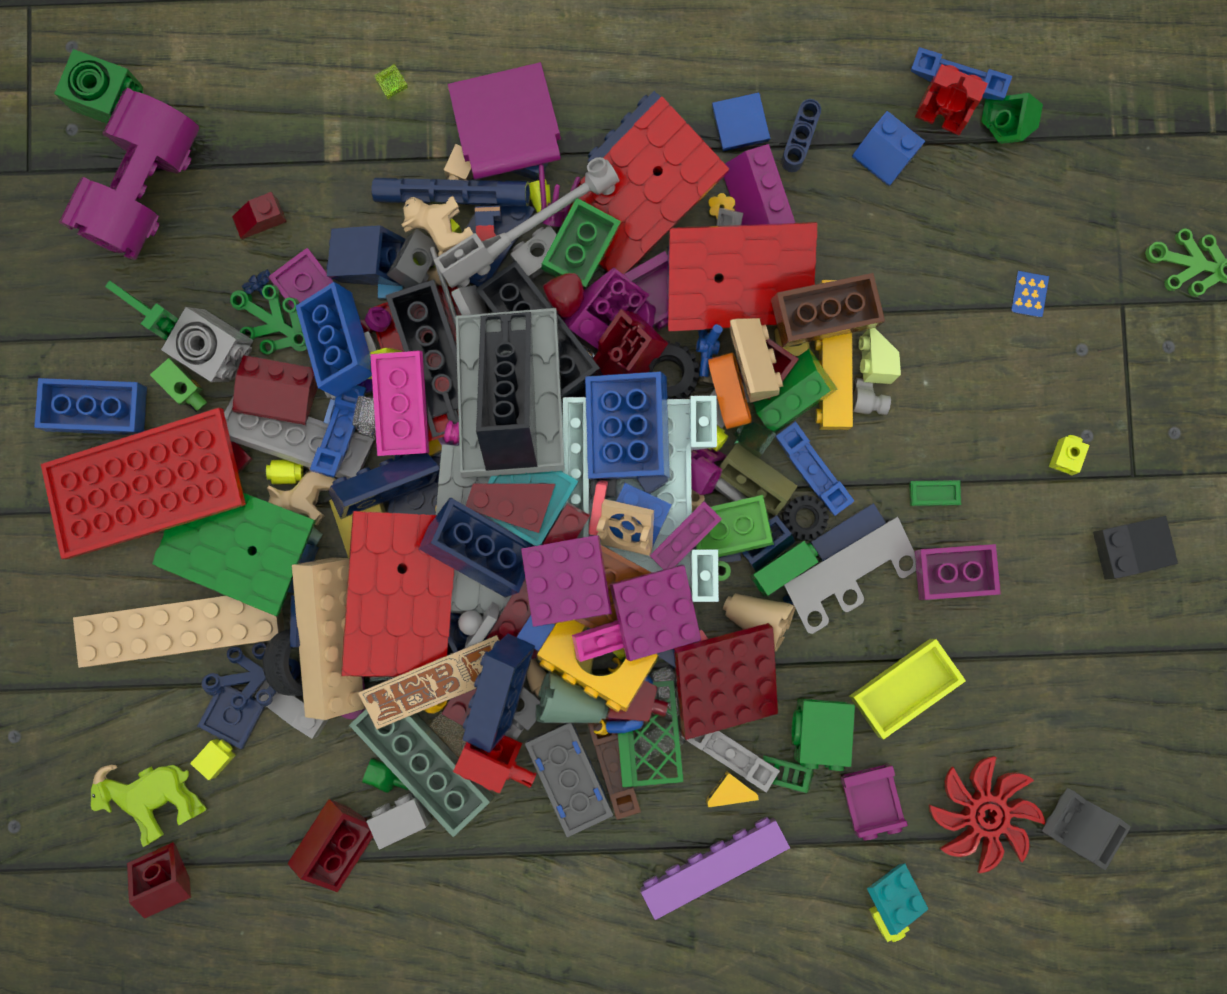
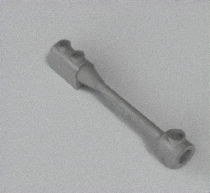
(475, 256)

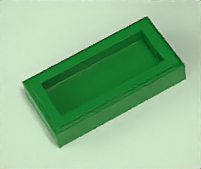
(935, 493)

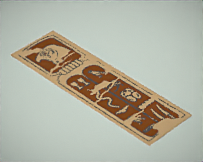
(425, 685)

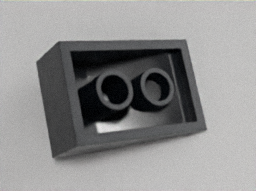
(1135, 548)

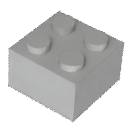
(398, 821)

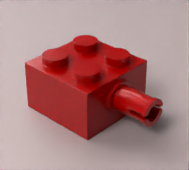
(494, 767)

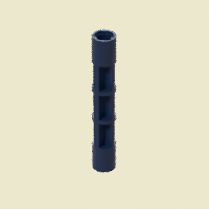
(464, 191)

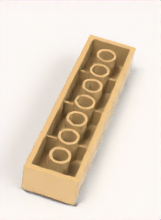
(171, 630)

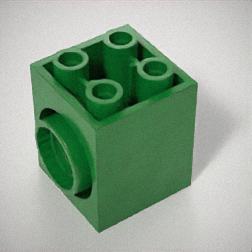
(94, 85)
(823, 733)

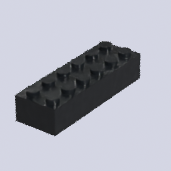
(515, 291)

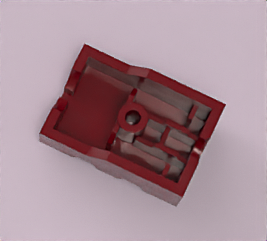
(628, 345)

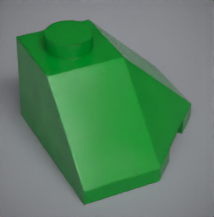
(1013, 117)

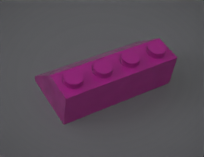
(758, 188)

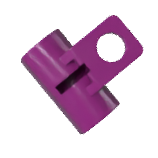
(704, 471)

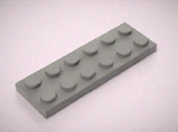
(293, 440)

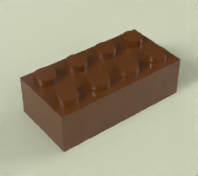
(827, 310)

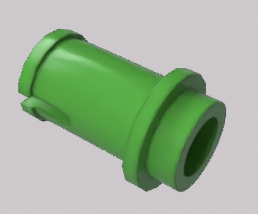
(726, 568)

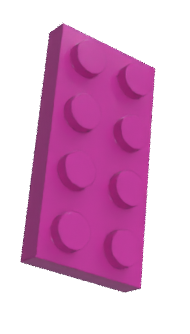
(399, 403)

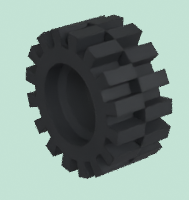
(818, 510)

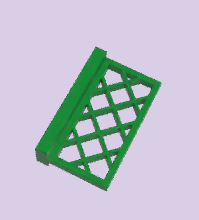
(156, 320)
(628, 752)

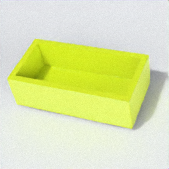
(907, 688)

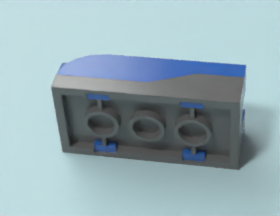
(569, 778)

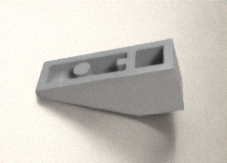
(292, 711)

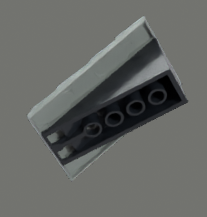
(509, 393)

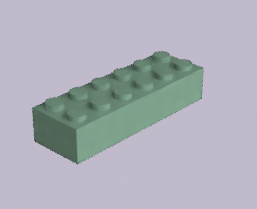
(425, 768)

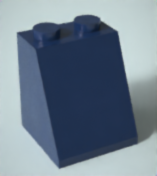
(363, 255)

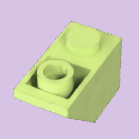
(879, 358)

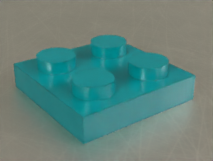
(897, 899)

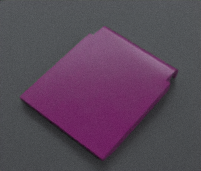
(505, 120)

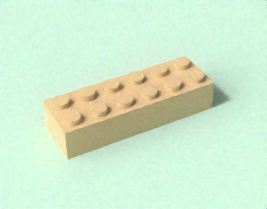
(320, 617)

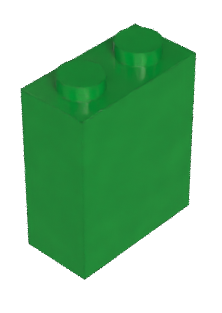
(784, 568)

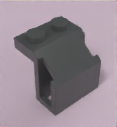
(1086, 829)

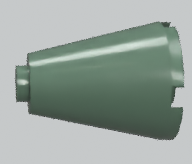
(567, 703)

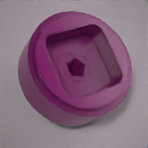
(378, 319)

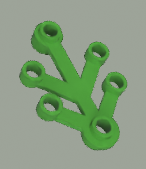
(1196, 262)

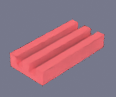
(599, 496)

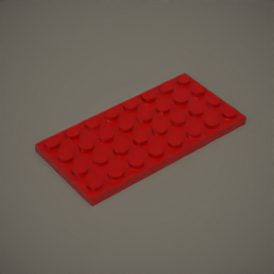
(143, 484)

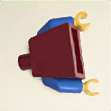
(638, 711)

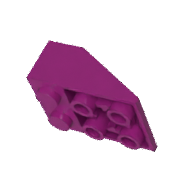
(602, 304)

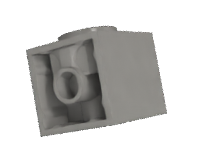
(207, 345)

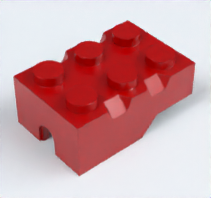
(953, 97)

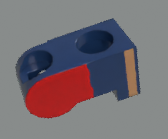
(485, 220)

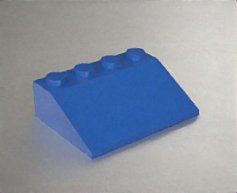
(627, 426)

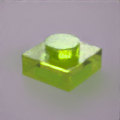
(391, 81)

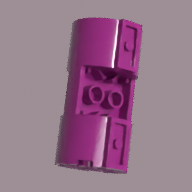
(152, 138)

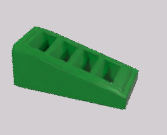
(804, 787)

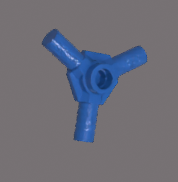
(708, 345)

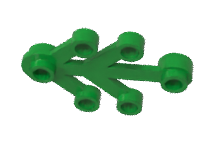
(274, 321)

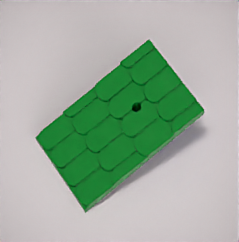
(241, 552)

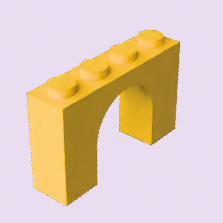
(616, 688)

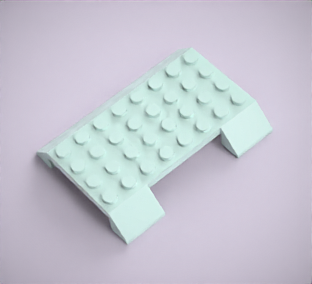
(690, 427)

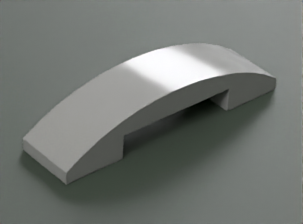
(737, 758)

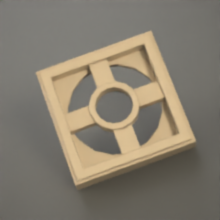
(644, 515)

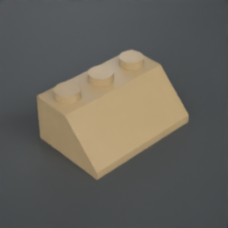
(755, 358)

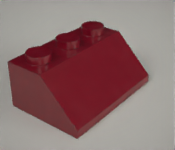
(274, 390)
(331, 846)

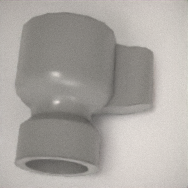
(866, 401)

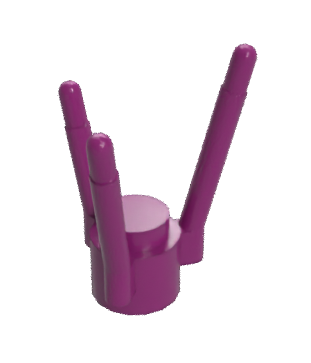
(557, 218)

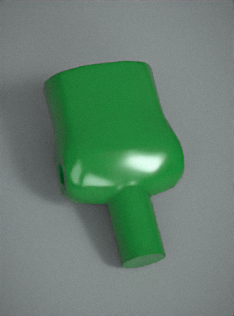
(381, 777)

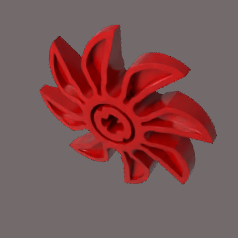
(974, 814)

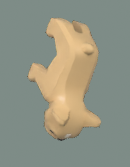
(435, 221)
(303, 496)

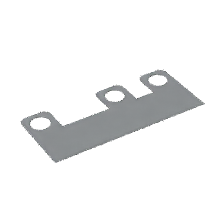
(843, 569)

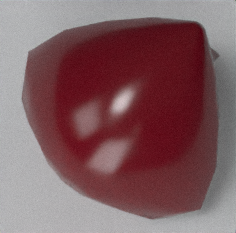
(565, 294)

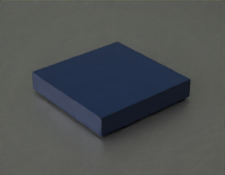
(226, 722)

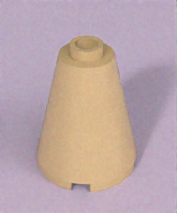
(754, 611)

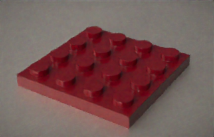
(726, 681)

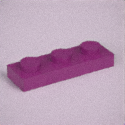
(686, 536)

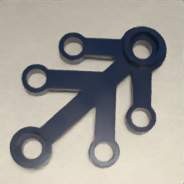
(254, 677)

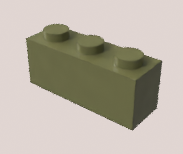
(756, 478)

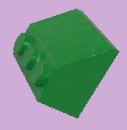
(801, 390)

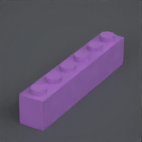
(714, 867)

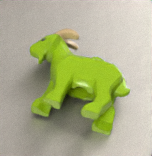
(146, 794)

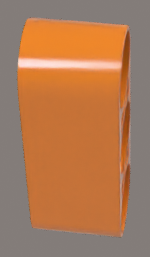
(729, 390)

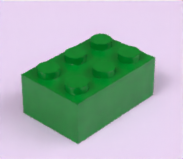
(581, 242)

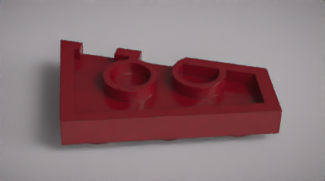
(512, 503)

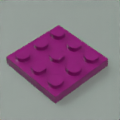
(566, 581)
(655, 612)

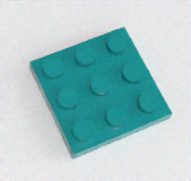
(564, 488)

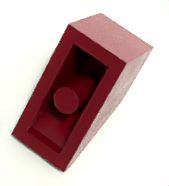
(258, 215)

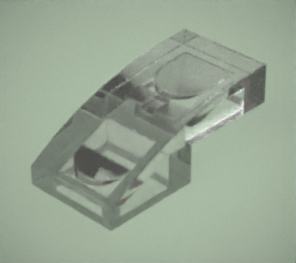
(665, 744)

